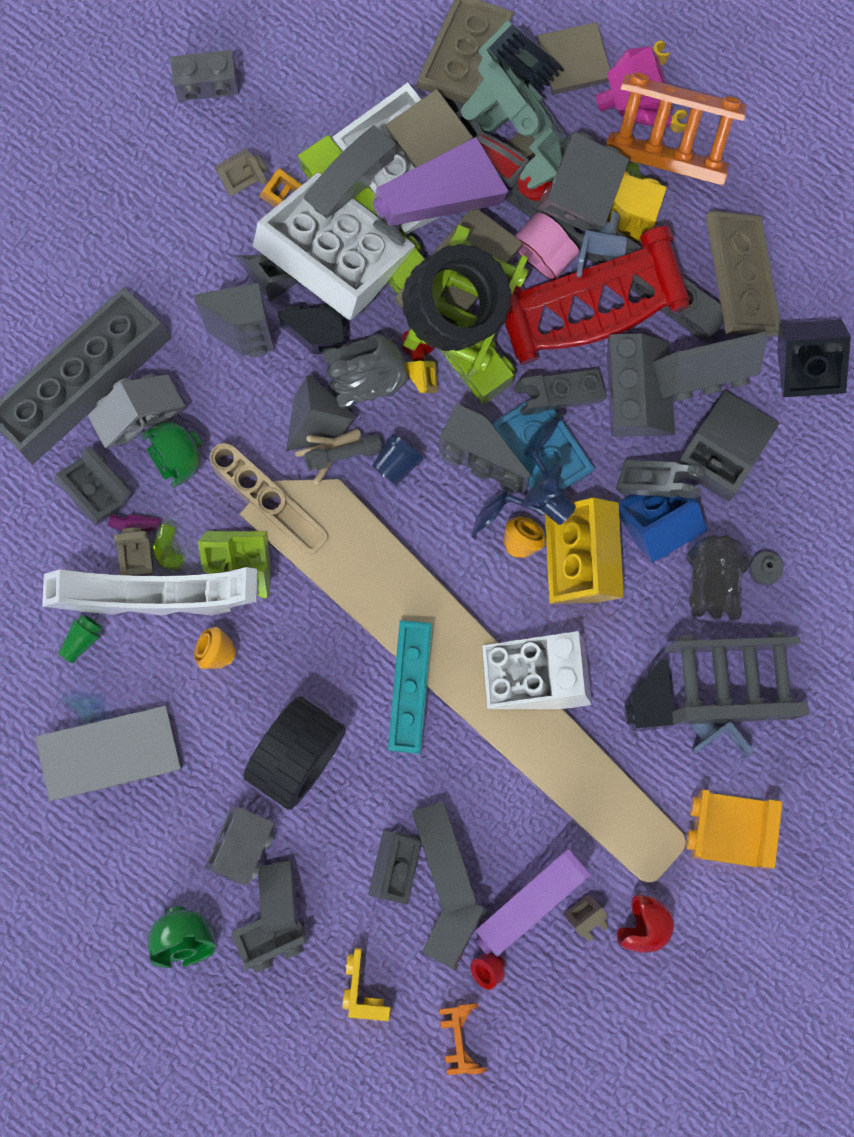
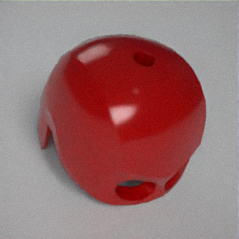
(653, 926)

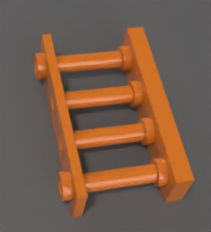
(682, 159)

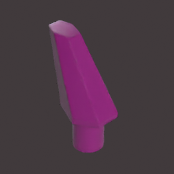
(133, 521)

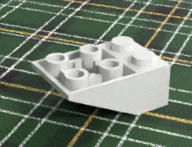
(537, 673)

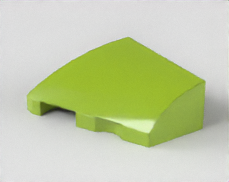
(235, 550)

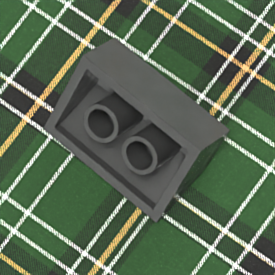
(237, 318)
(710, 367)
(634, 388)

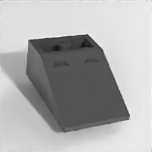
(729, 444)
(477, 445)

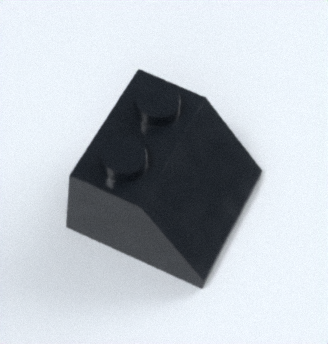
(813, 358)

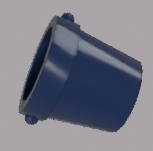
(396, 459)

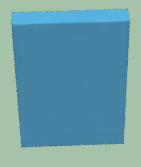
(559, 449)

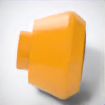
(523, 537)
(214, 649)

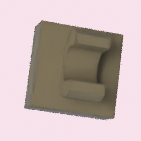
(586, 916)

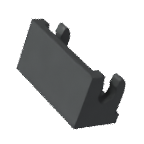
(453, 934)

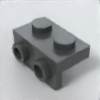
(93, 486)
(260, 947)

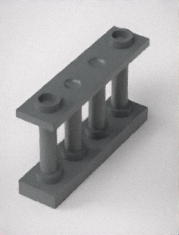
(724, 709)

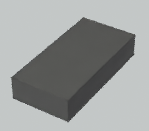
(277, 897)

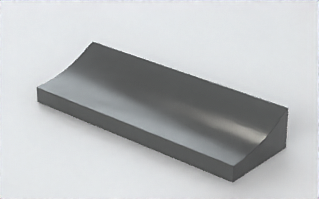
(79, 374)

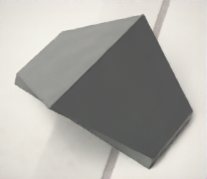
(271, 278)
(316, 414)

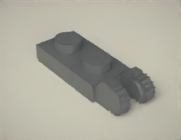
(658, 479)

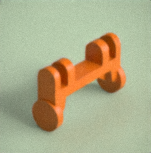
(465, 1062)

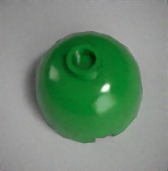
(174, 451)
(180, 936)

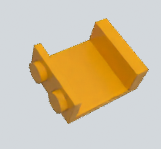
(734, 830)

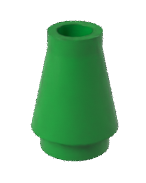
(80, 637)

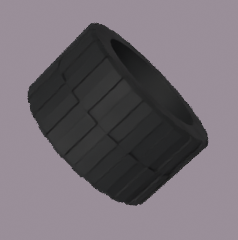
(484, 274)
(294, 752)

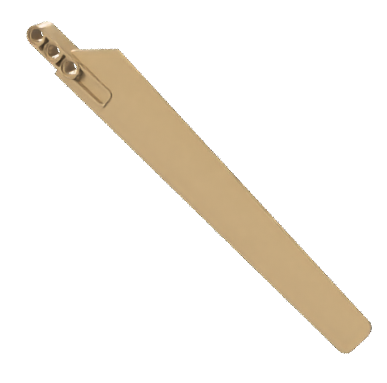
(382, 582)

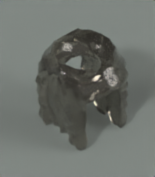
(717, 576)

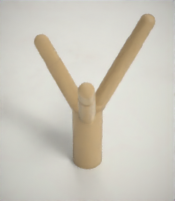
(329, 443)

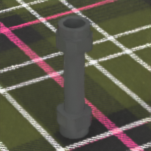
(319, 458)

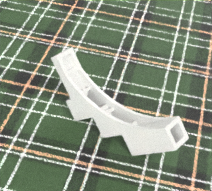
(150, 594)

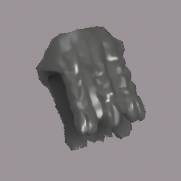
(365, 370)

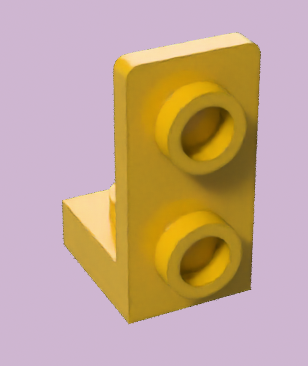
(372, 1007)

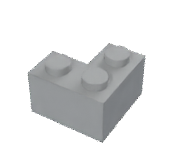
(133, 407)

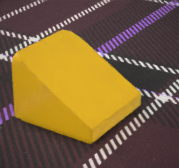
(423, 375)

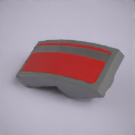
(505, 159)

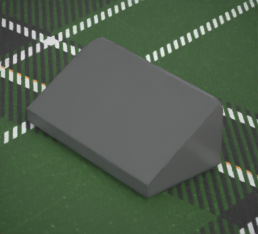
(395, 867)

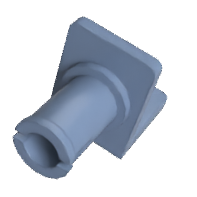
(603, 242)
(709, 732)

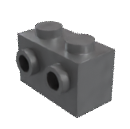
(204, 75)
(240, 846)

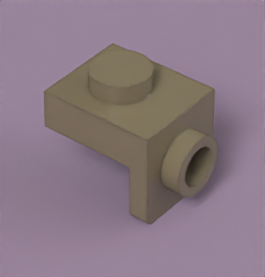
(241, 171)
(134, 552)

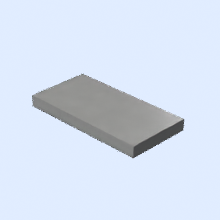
(107, 753)

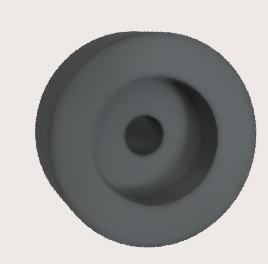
(761, 574)

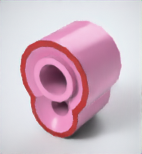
(546, 246)

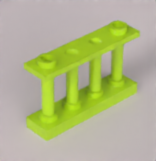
(448, 278)

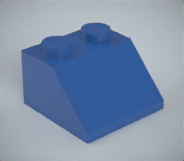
(661, 522)

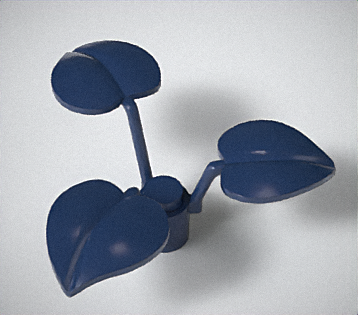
(545, 492)

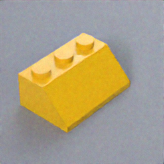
(585, 554)

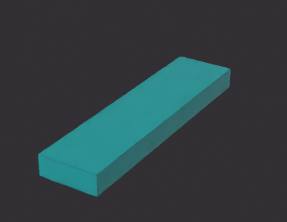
(410, 687)

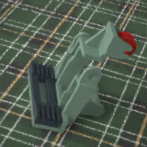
(507, 91)

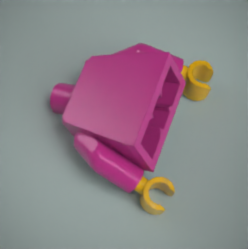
(644, 61)

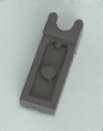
(561, 391)

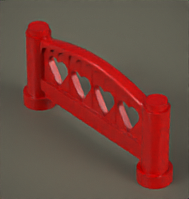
(653, 264)

